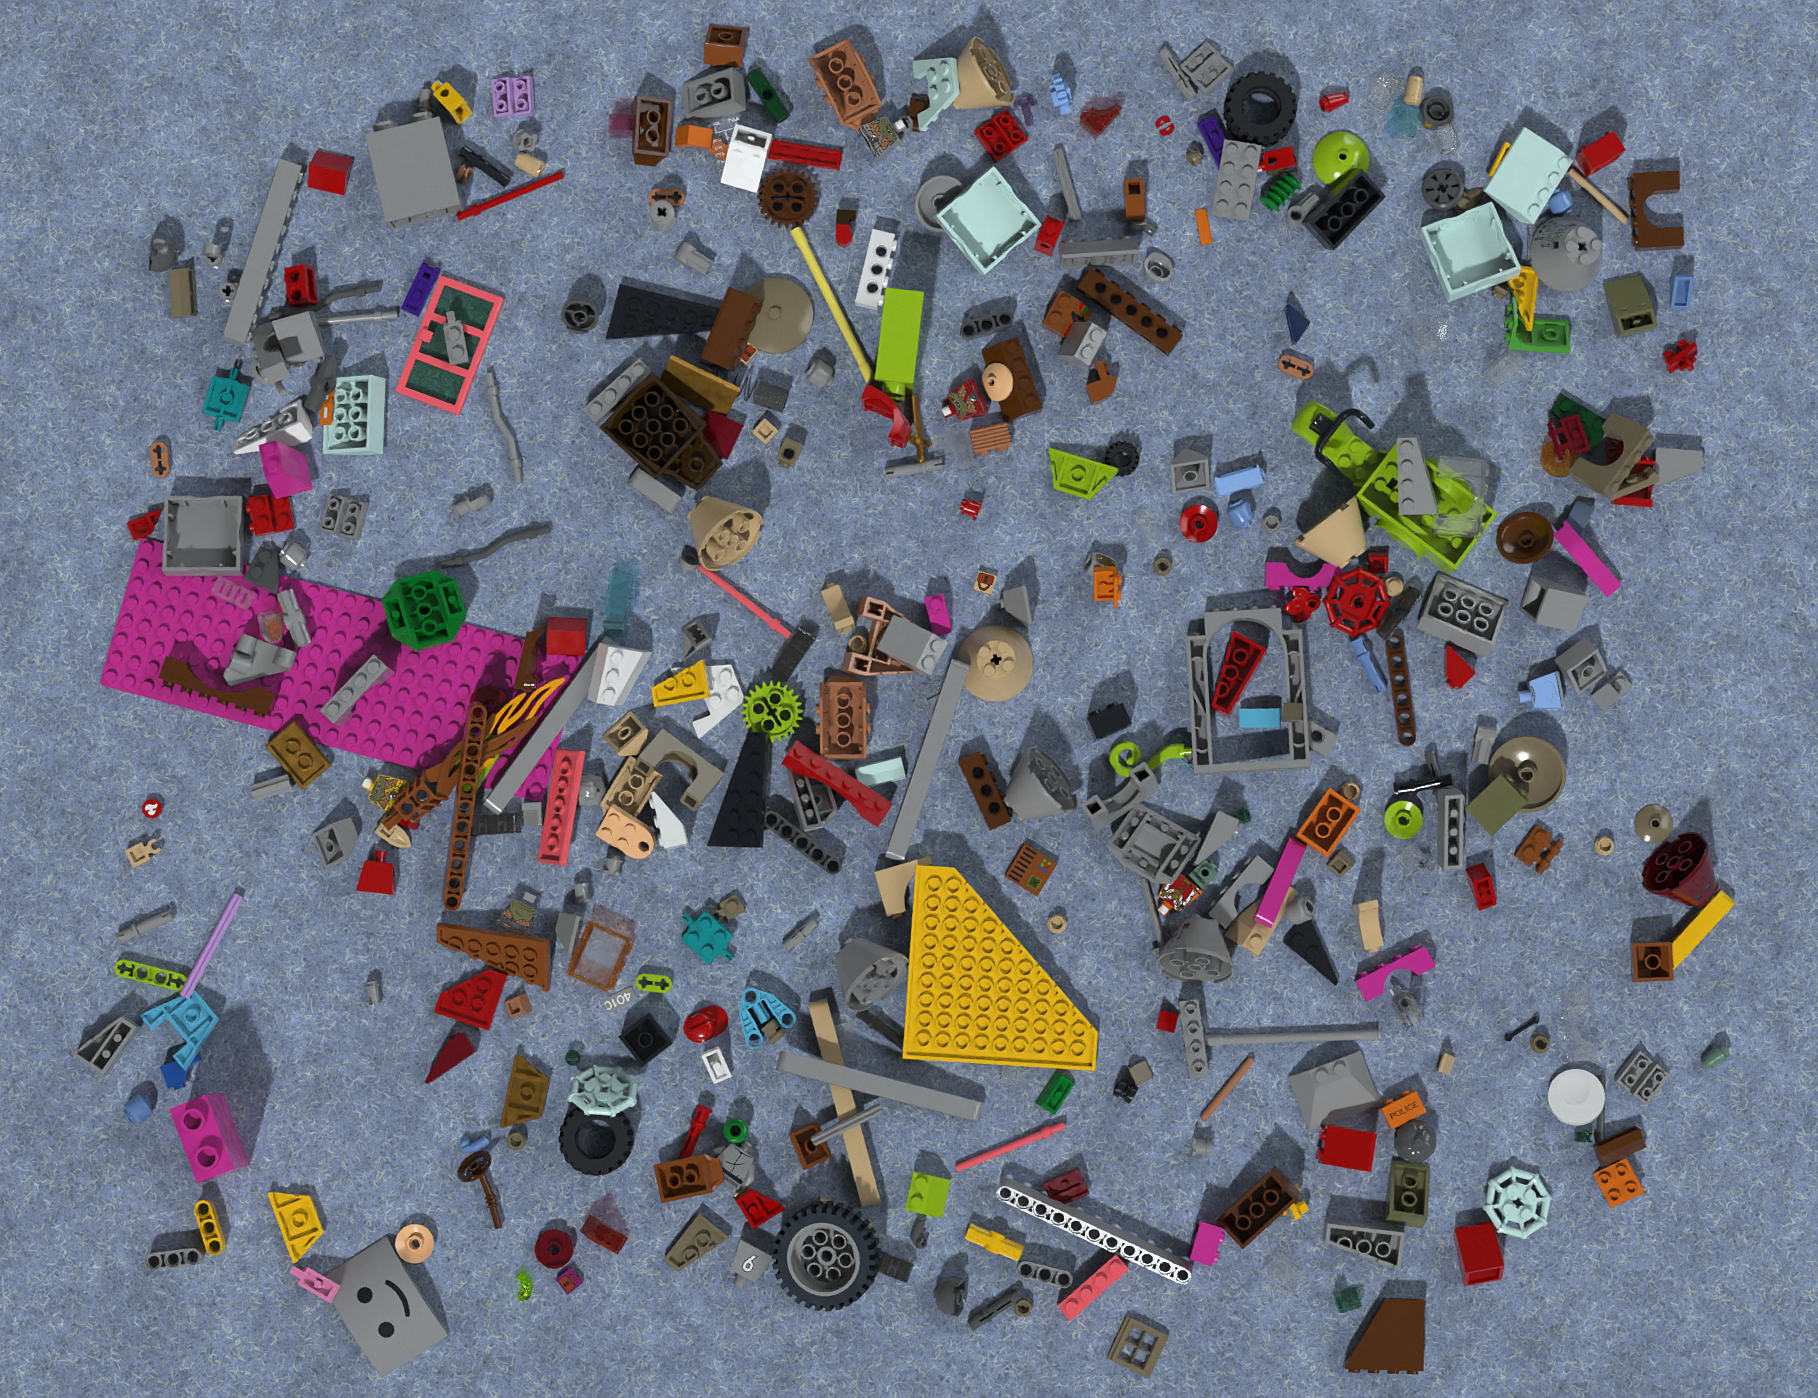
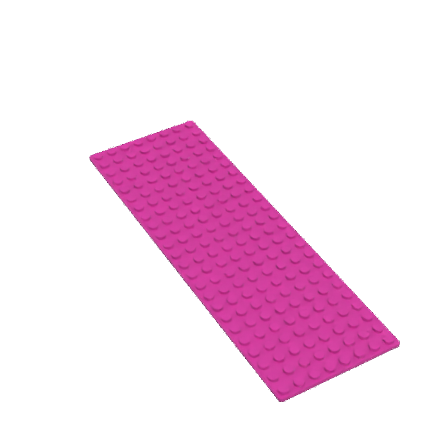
(404, 721)

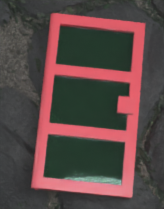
(427, 369)

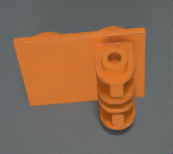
(1618, 1182)

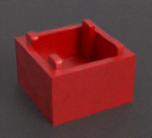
(1600, 153)

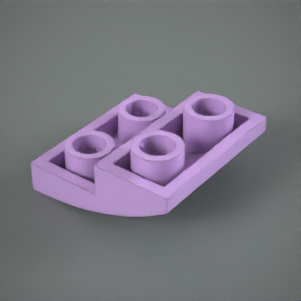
(513, 96)

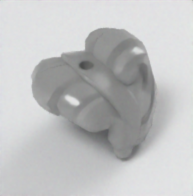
(591, 790)

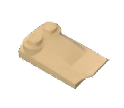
(630, 789)

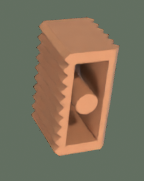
(990, 439)

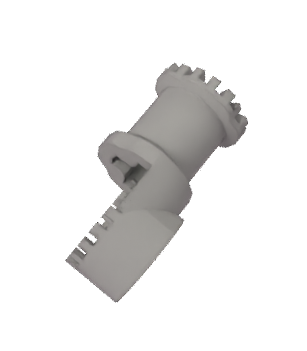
(213, 251)
(466, 505)

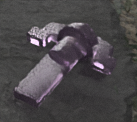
(1023, 101)

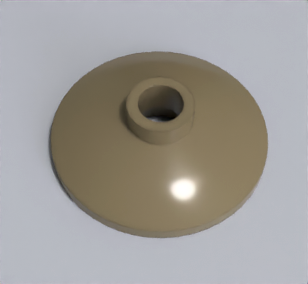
(1644, 826)

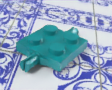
(226, 399)
(707, 937)

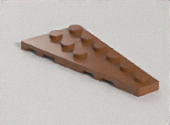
(507, 952)

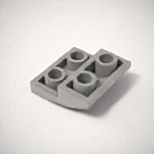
(343, 517)
(1641, 1077)

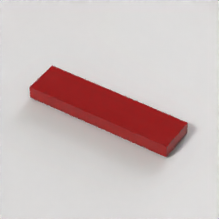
(805, 155)

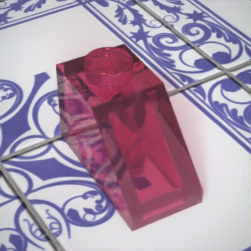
(620, 125)

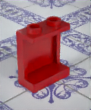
(1641, 497)

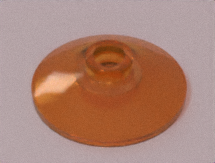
(1551, 466)

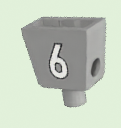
(749, 1263)

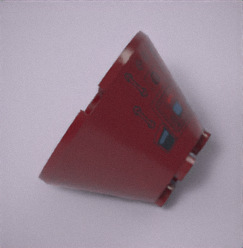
(1681, 871)

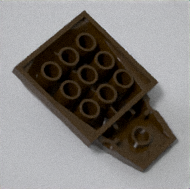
(663, 434)

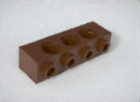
(967, 766)

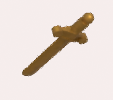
(918, 439)

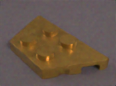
(525, 1093)

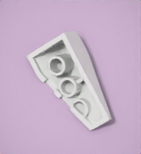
(288, 427)

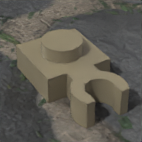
(730, 908)

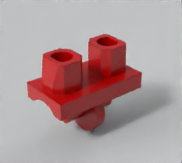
(1683, 359)

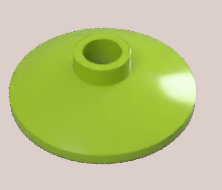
(1410, 813)

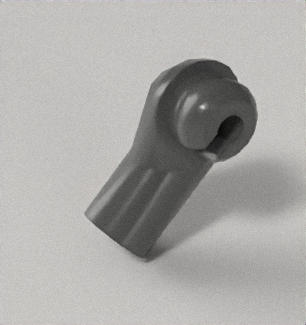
(917, 1236)

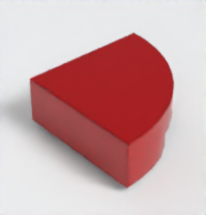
(414, 826)

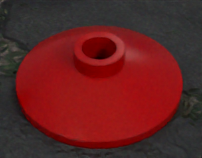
(1205, 516)

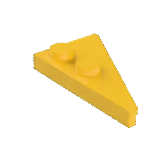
(1525, 290)

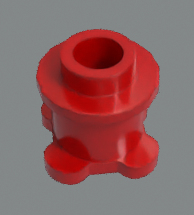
(970, 508)

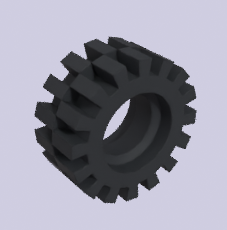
(1122, 447)

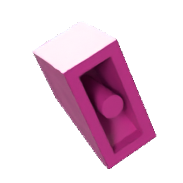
(938, 614)

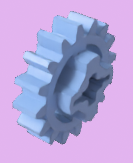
(1060, 93)

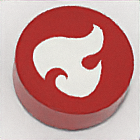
(152, 808)

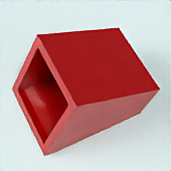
(1478, 1254)

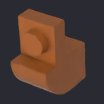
(1104, 388)

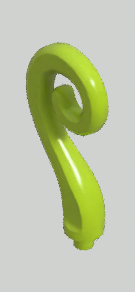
(1172, 751)

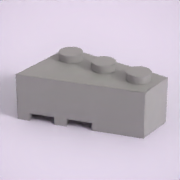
(108, 1046)

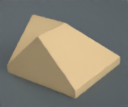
(627, 736)

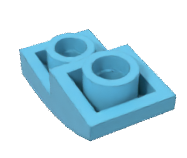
(1259, 717)

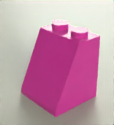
(285, 469)

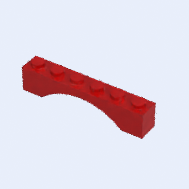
(808, 763)

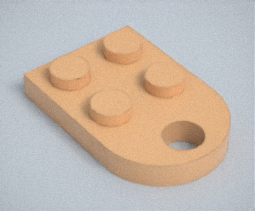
(626, 833)

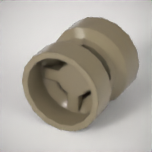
(773, 1031)

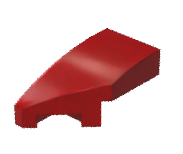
(143, 526)

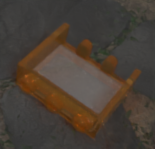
(599, 957)

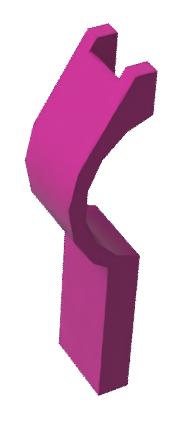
(1587, 559)

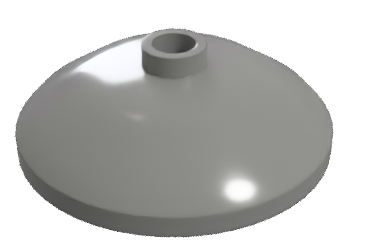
(936, 187)

